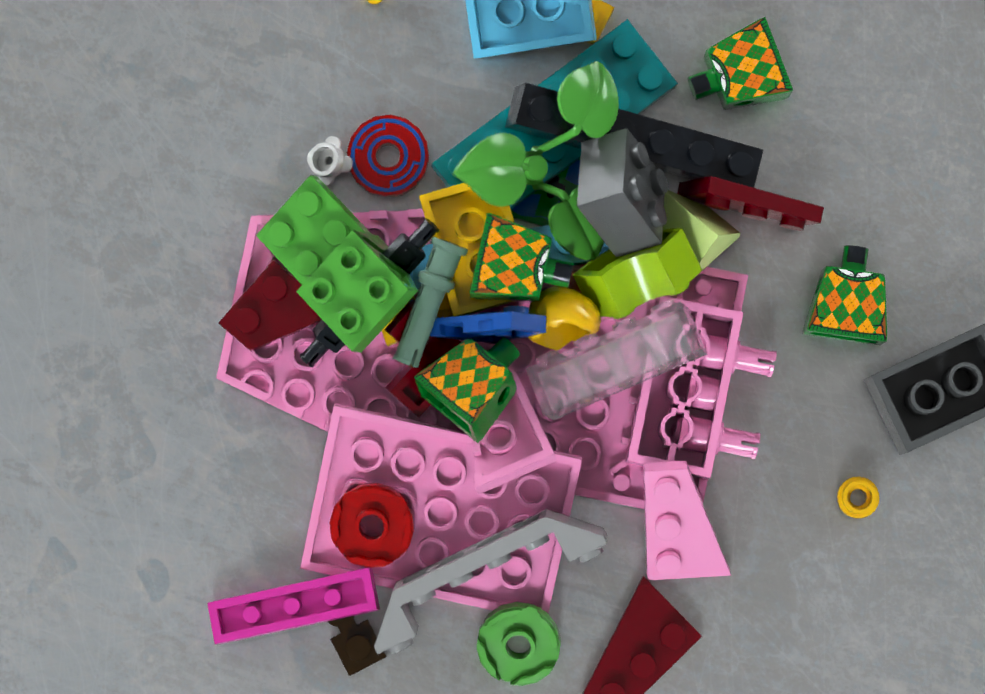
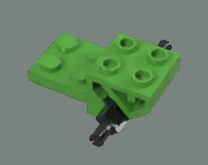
(343, 268)

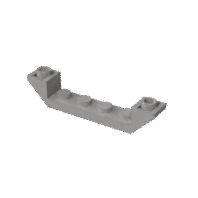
(575, 537)

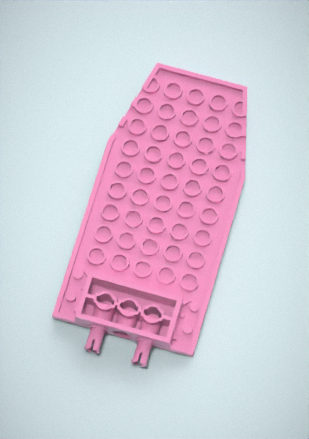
(654, 421)

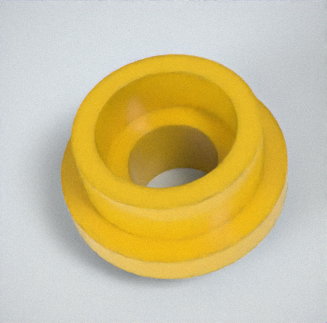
(870, 492)

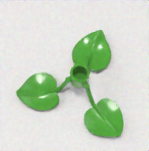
(502, 168)

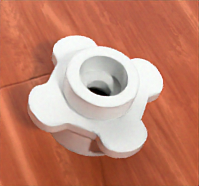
(318, 158)

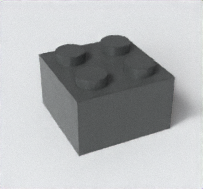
(622, 192)

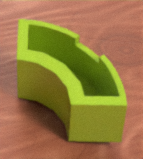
(630, 280)

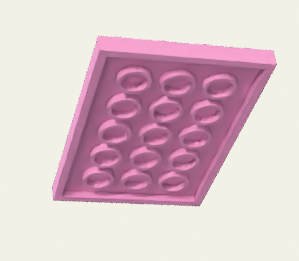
(437, 478)

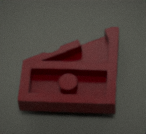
(269, 310)

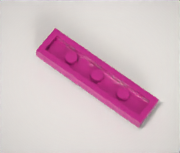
(293, 606)

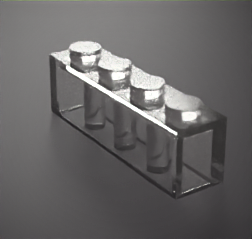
(615, 360)

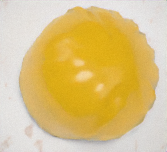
(567, 316)

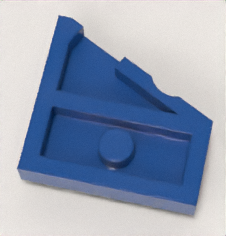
(491, 326)

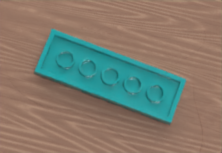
(639, 83)

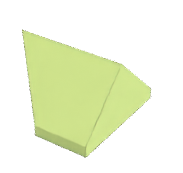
(703, 227)

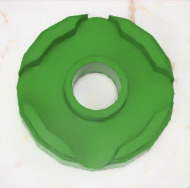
(525, 621)

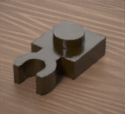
(355, 644)

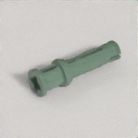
(435, 282)

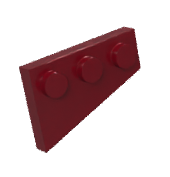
(751, 202)
(643, 645)

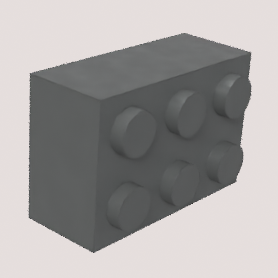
(932, 391)

